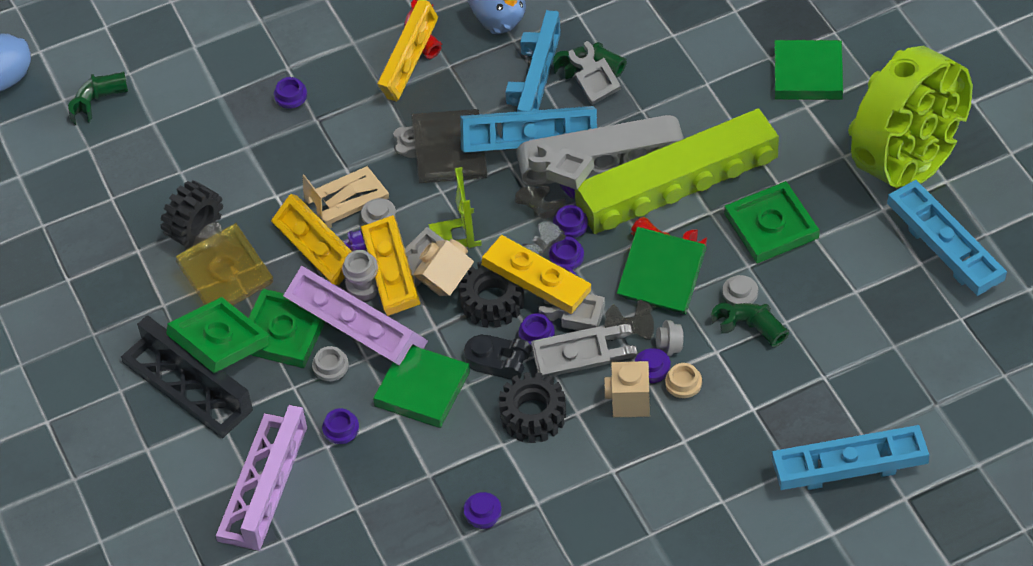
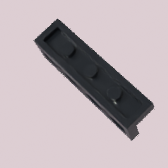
(218, 385)

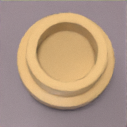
(683, 380)

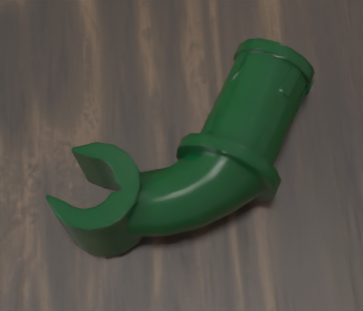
(614, 61)
(95, 88)
(755, 316)

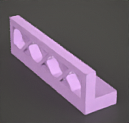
(352, 316)
(268, 484)

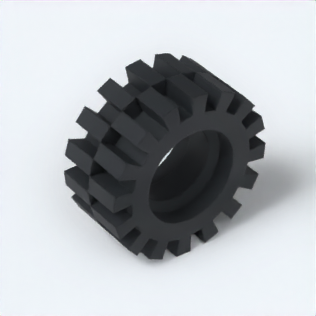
(190, 212)
(485, 309)
(528, 390)

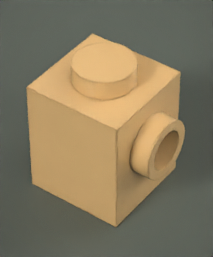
(443, 266)
(629, 389)

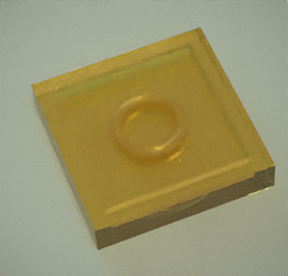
(224, 267)

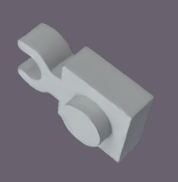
(595, 77)
(565, 167)
(585, 316)

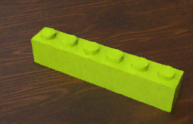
(677, 170)

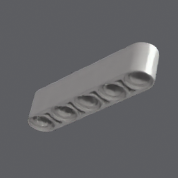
(607, 145)

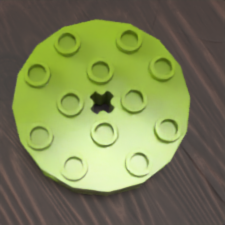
(910, 116)

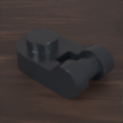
(486, 351)

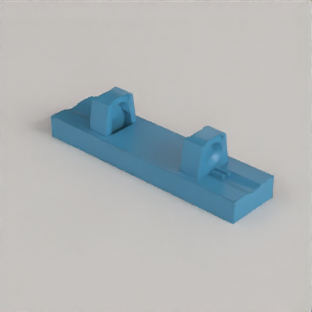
(541, 48)
(481, 131)
(946, 237)
(850, 457)

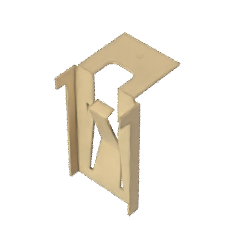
(351, 185)

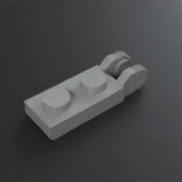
(580, 350)

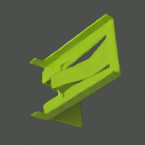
(444, 228)

